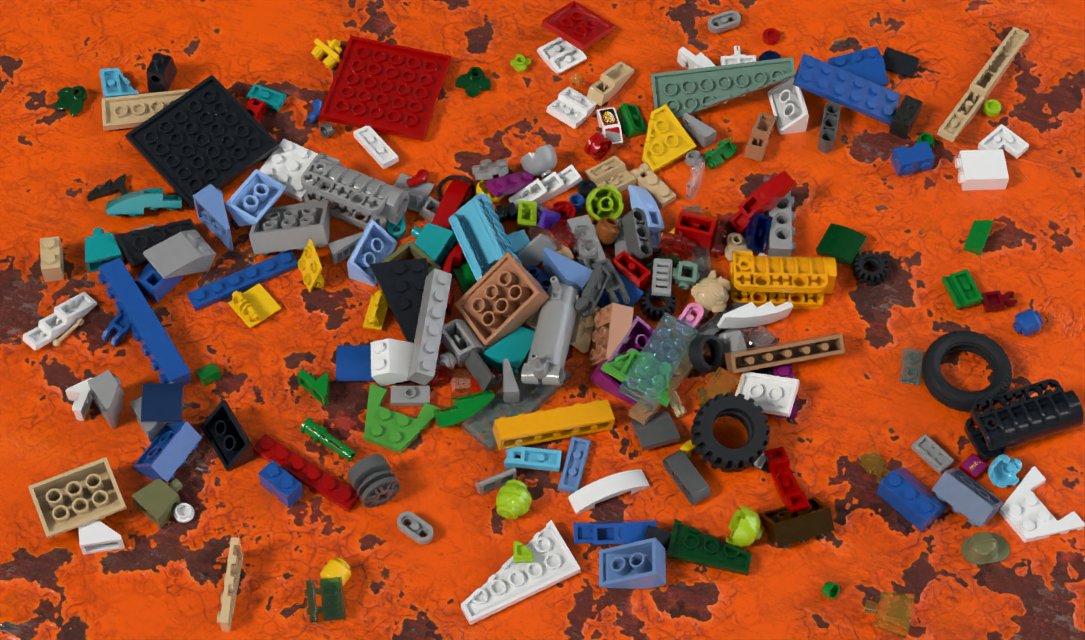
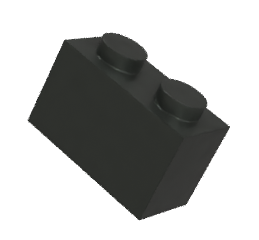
(905, 117)

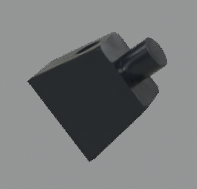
(163, 69)

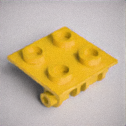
(311, 267)
(253, 305)

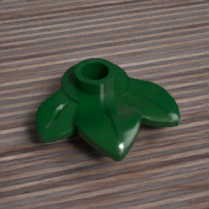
(473, 82)
(71, 101)

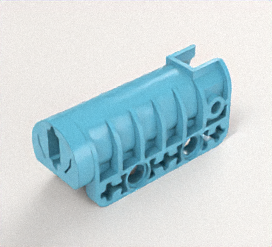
(480, 234)

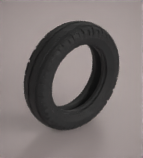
(970, 342)

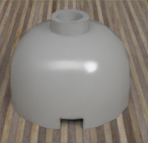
(540, 162)

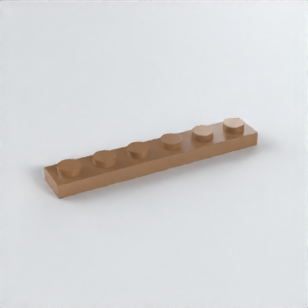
(643, 414)

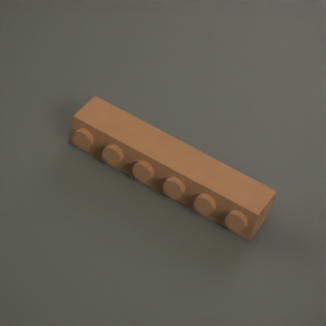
(784, 352)

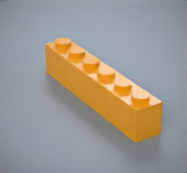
(553, 424)

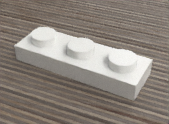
(376, 146)

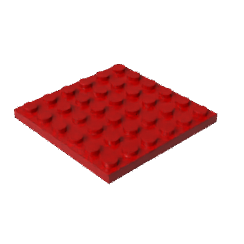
(386, 88)

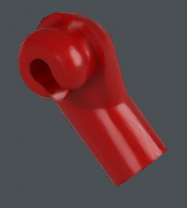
(420, 178)

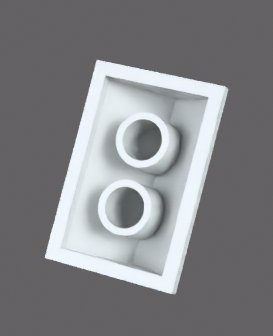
(789, 107)

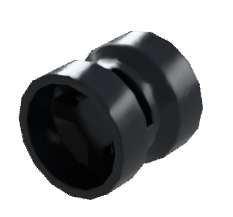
(506, 212)

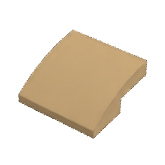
(611, 173)

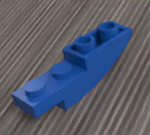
(611, 532)

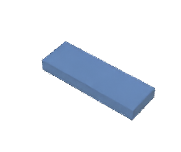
(574, 465)

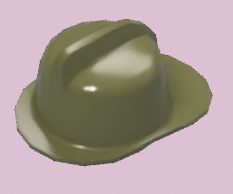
(985, 548)

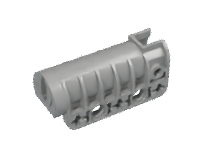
(353, 192)

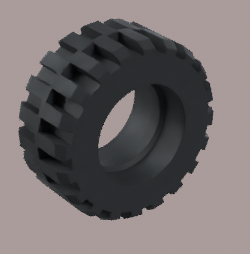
(744, 411)

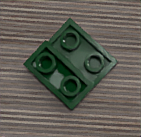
(841, 243)

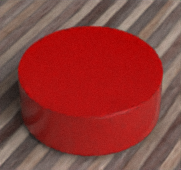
(771, 36)

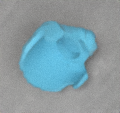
(1004, 470)

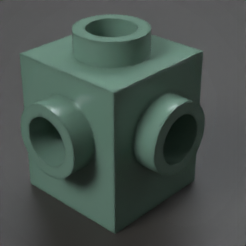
(689, 270)

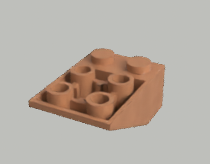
(610, 329)

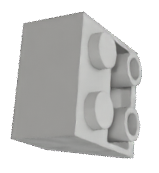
(460, 339)

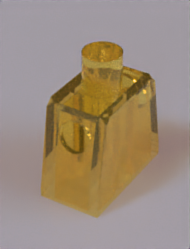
(892, 612)

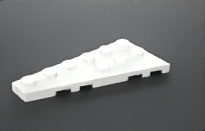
(521, 580)

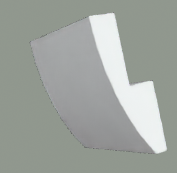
(561, 55)
(571, 107)

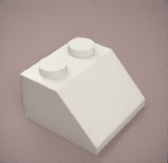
(390, 361)

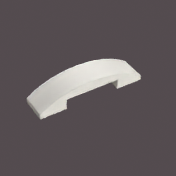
(607, 488)

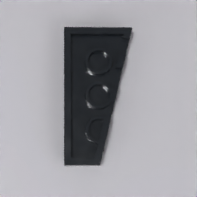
(137, 241)

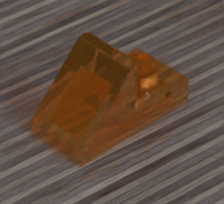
(460, 382)

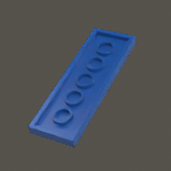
(846, 89)

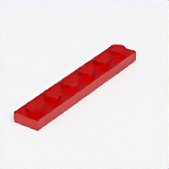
(307, 473)

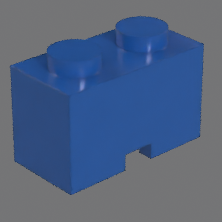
(912, 159)
(280, 483)

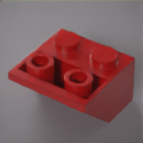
(697, 227)

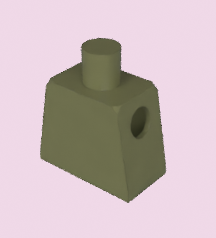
(158, 500)

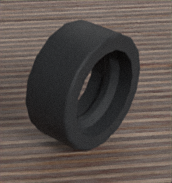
(696, 355)

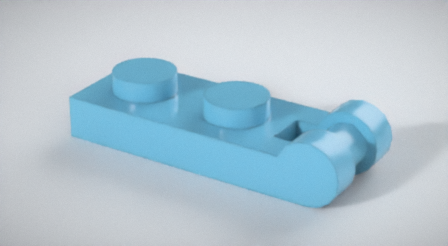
(533, 458)

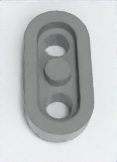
(721, 22)
(416, 528)

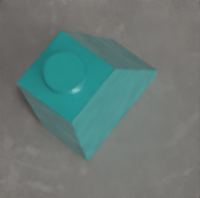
(514, 347)

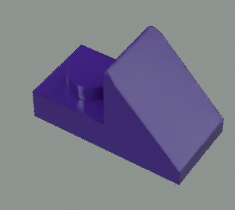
(546, 217)

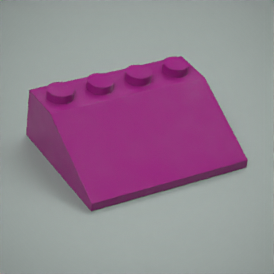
(634, 339)

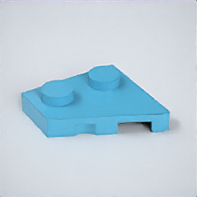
(115, 84)

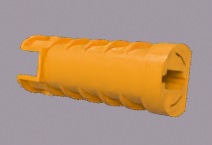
(781, 278)

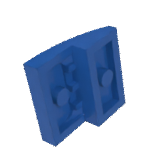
(353, 363)

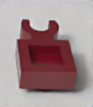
(996, 302)

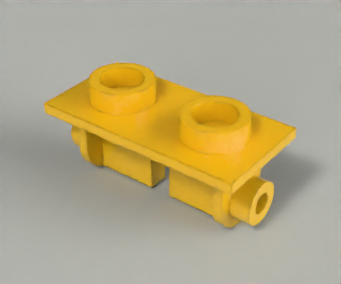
(376, 311)

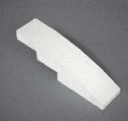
(548, 188)
(753, 316)
(60, 321)

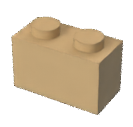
(52, 259)

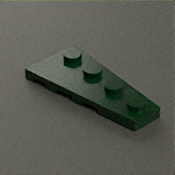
(697, 548)

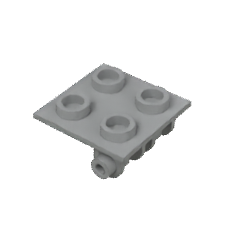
(417, 194)

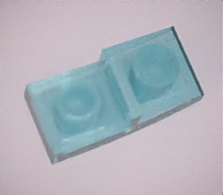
(911, 366)

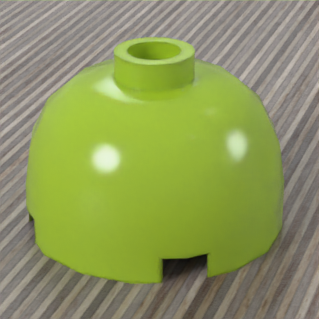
(604, 202)
(744, 527)

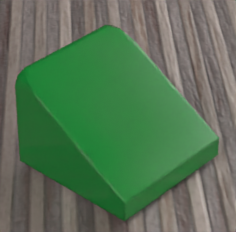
(208, 374)

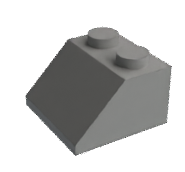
(107, 396)

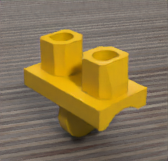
(330, 50)

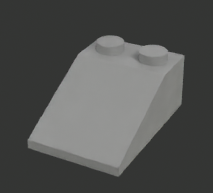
(181, 255)

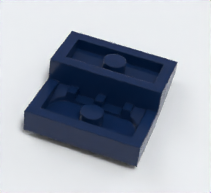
(162, 402)

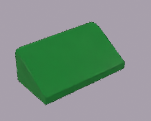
(631, 120)
(978, 236)

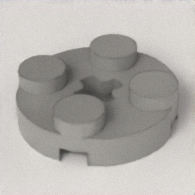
(488, 169)

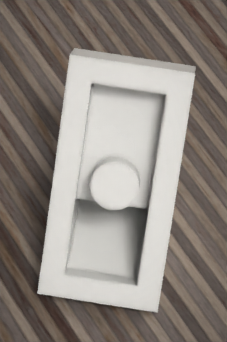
(82, 399)

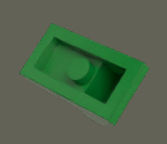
(316, 387)

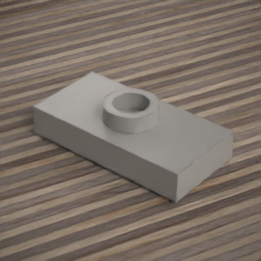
(410, 395)
(932, 454)

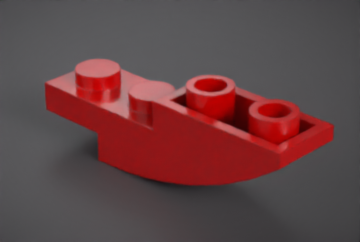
(763, 198)

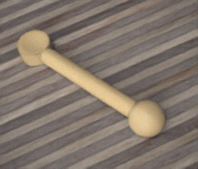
(79, 322)

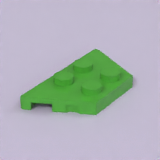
(621, 366)

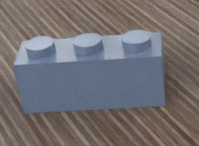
(967, 497)

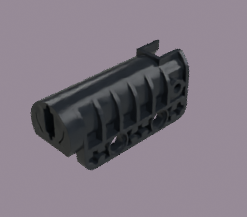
(1022, 420)

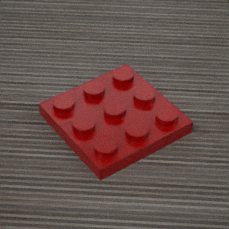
(578, 25)

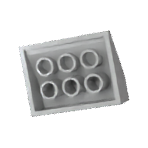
(292, 227)

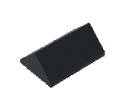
(228, 437)

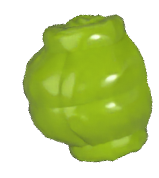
(513, 499)

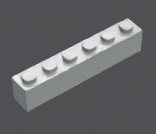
(429, 327)

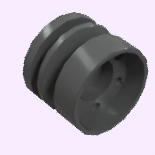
(374, 480)

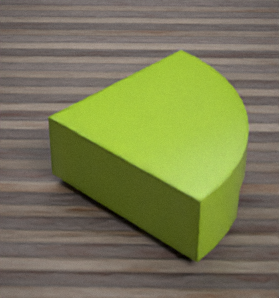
(521, 553)

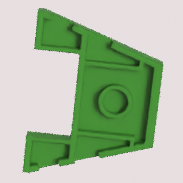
(392, 428)

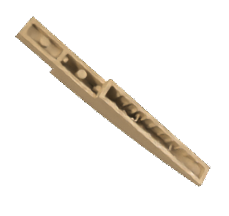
(983, 85)

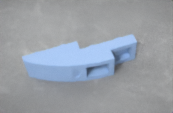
(643, 199)

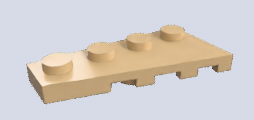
(231, 583)

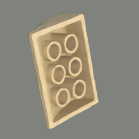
(77, 497)

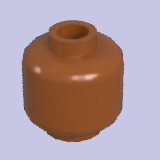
(607, 230)

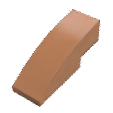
(760, 136)

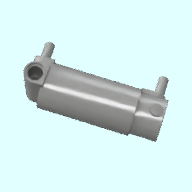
(552, 336)

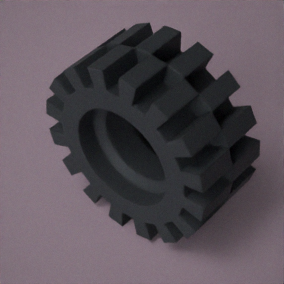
(867, 276)
(657, 312)

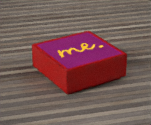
(973, 466)

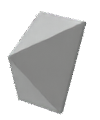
(731, 339)

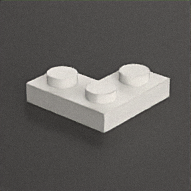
(1004, 139)

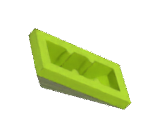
(526, 214)

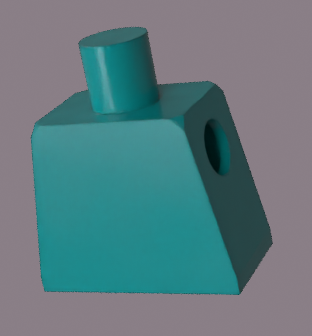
(434, 241)
(100, 249)

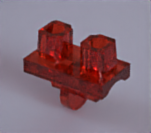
(678, 244)

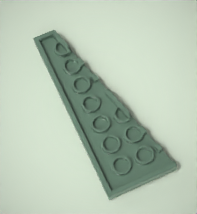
(705, 87)

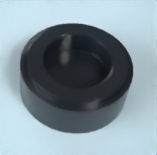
(585, 187)

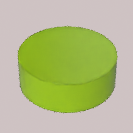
(992, 108)

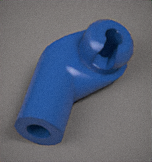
(317, 106)

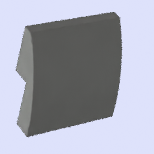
(656, 432)

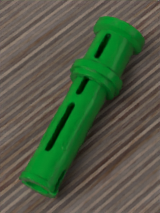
(319, 435)

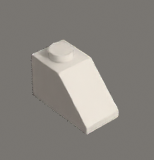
(98, 537)

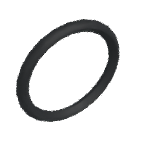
(458, 177)

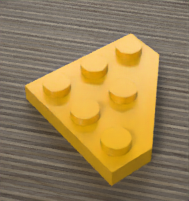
(665, 139)

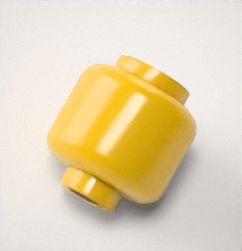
(336, 568)

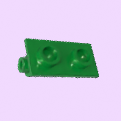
(724, 148)

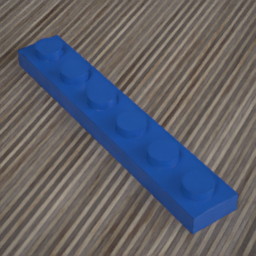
(242, 280)

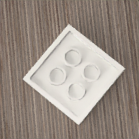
(287, 167)

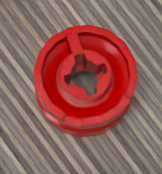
(598, 146)
(565, 208)

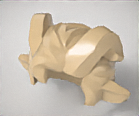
(712, 293)

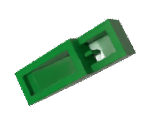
(462, 408)

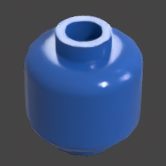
(1027, 322)

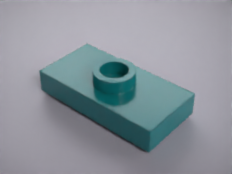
(273, 98)

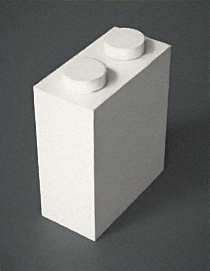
(982, 169)

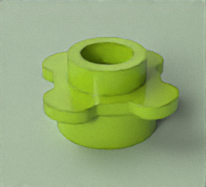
(520, 63)

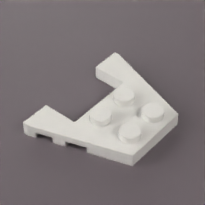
(1030, 517)

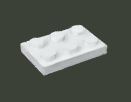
(771, 392)

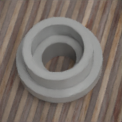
(693, 157)

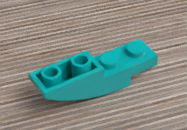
(134, 202)

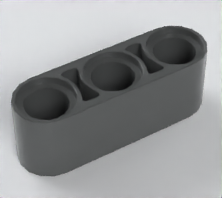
(829, 127)
(637, 234)
(686, 477)

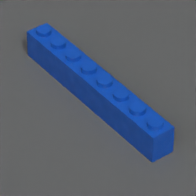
(143, 322)

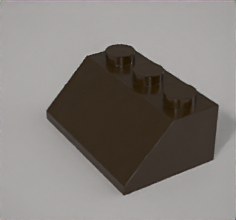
(799, 526)

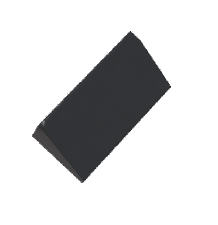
(900, 62)

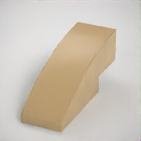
(610, 83)

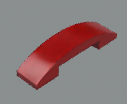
(451, 202)
(453, 261)
(784, 480)

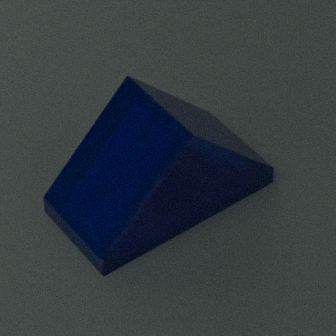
(757, 232)

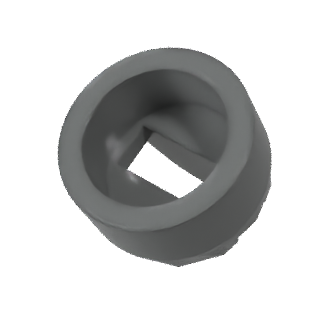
(327, 130)

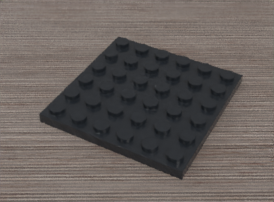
(202, 140)

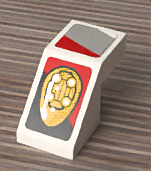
(610, 124)

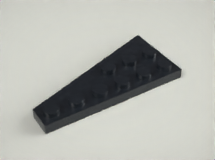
(403, 290)

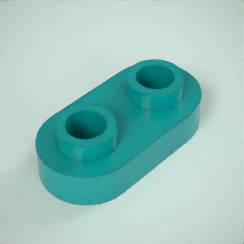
(400, 226)

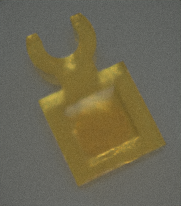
(874, 463)

